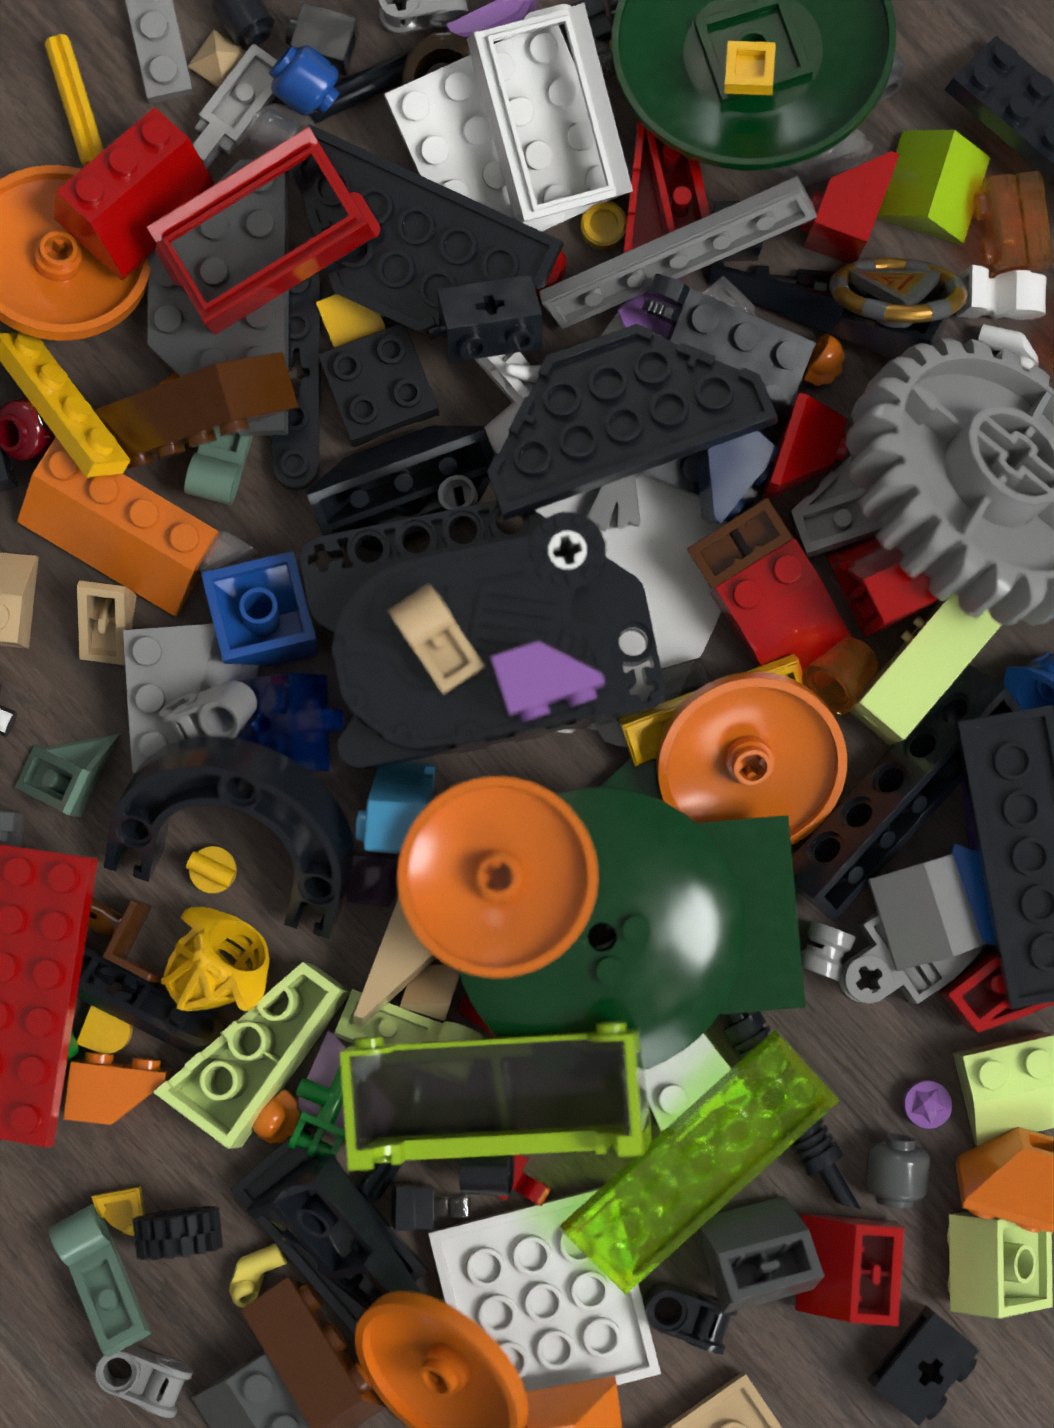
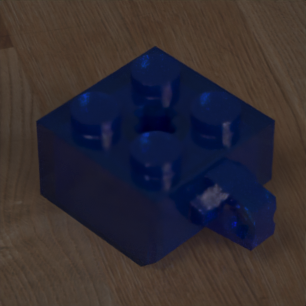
(293, 718)

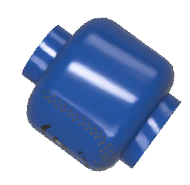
(304, 80)

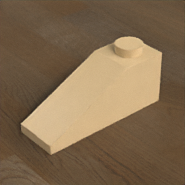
(395, 966)

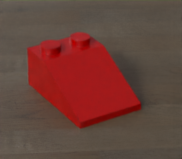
(781, 608)

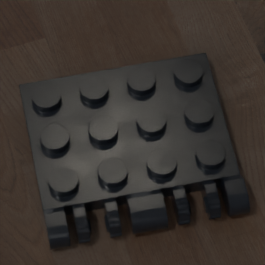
(736, 341)

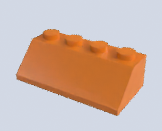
(118, 529)

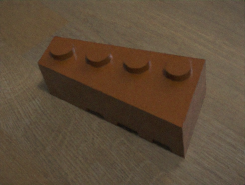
(199, 407)

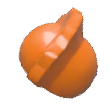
(825, 361)
(278, 1118)

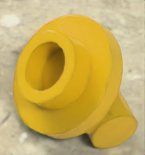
(212, 869)

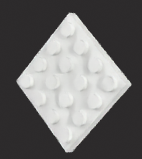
(452, 139)
(544, 1297)

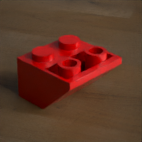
(859, 1269)

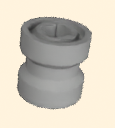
(826, 950)

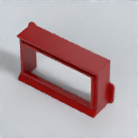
(287, 270)

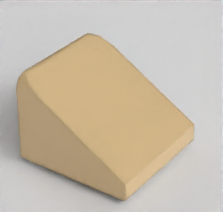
(431, 991)

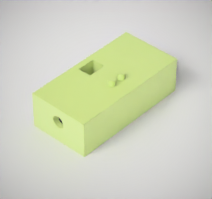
(922, 669)

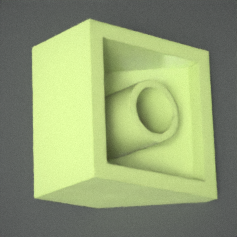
(1008, 1085)
(997, 1267)

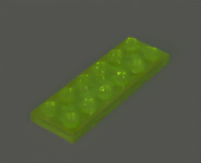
(699, 1162)

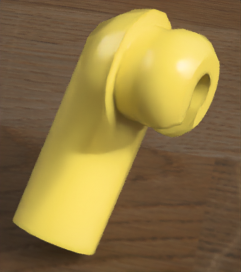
(250, 1273)

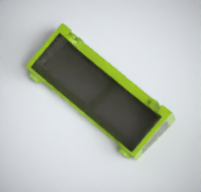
(495, 1096)

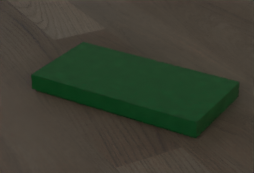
(763, 869)

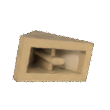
(102, 617)

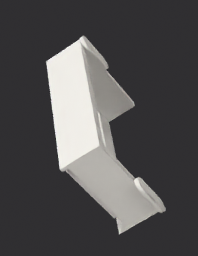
(503, 123)

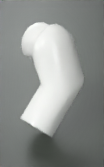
(1011, 340)

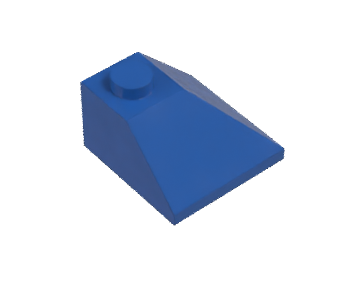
(260, 611)

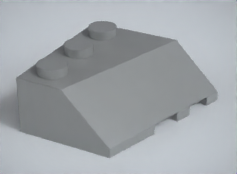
(164, 667)

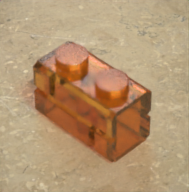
(1014, 223)

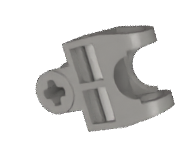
(915, 982)

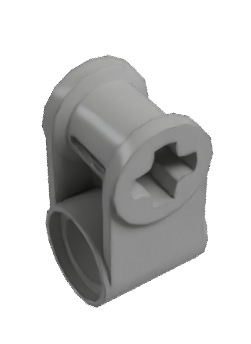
(419, 14)
(206, 713)
(146, 1380)

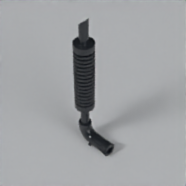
(814, 1145)

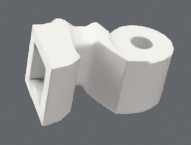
(1008, 295)

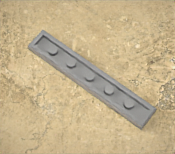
(679, 252)

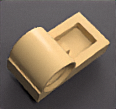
(436, 639)

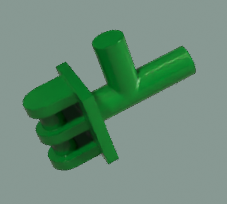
(331, 1103)

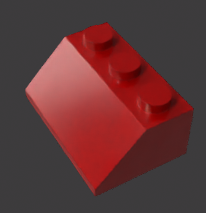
(129, 188)

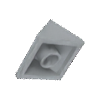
(925, 913)

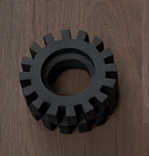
(177, 1233)

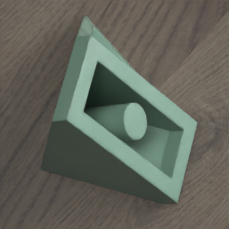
(66, 773)

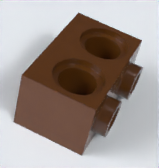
(740, 542)

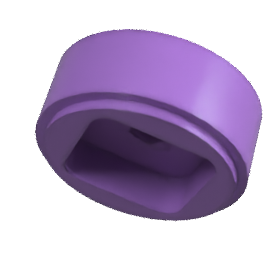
(927, 1104)

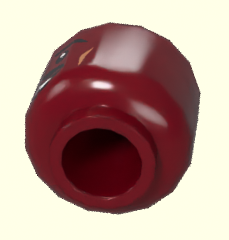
(23, 430)

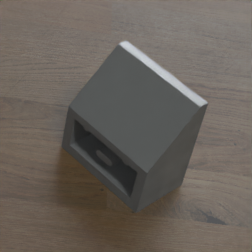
(759, 1254)

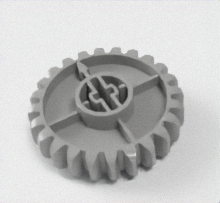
(963, 474)

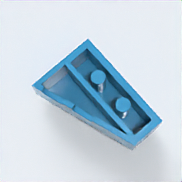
(394, 804)

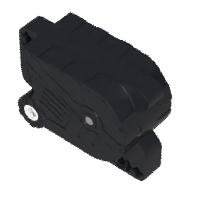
(502, 597)

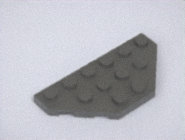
(218, 258)

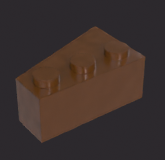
(311, 1357)

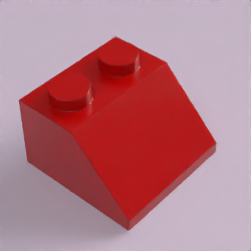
(849, 209)

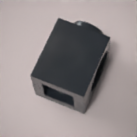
(327, 32)

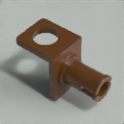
(122, 932)

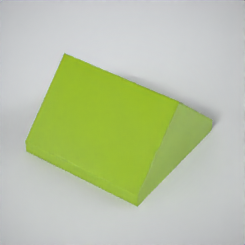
(934, 184)

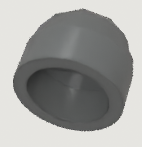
(447, 494)

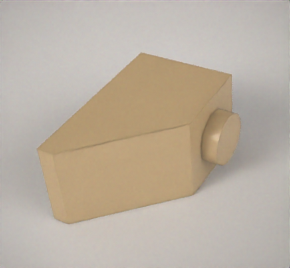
(17, 595)

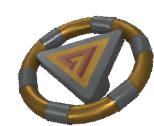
(899, 288)

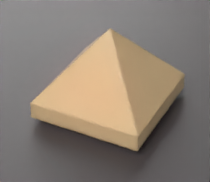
(216, 58)

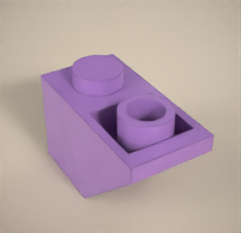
(541, 676)

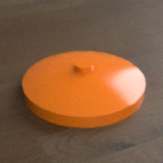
(47, 276)
(753, 752)
(497, 877)
(437, 1365)

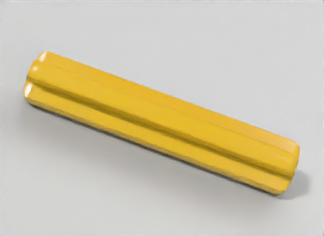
(74, 97)

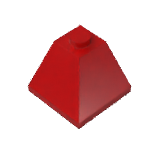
(807, 445)

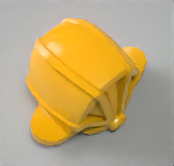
(202, 977)

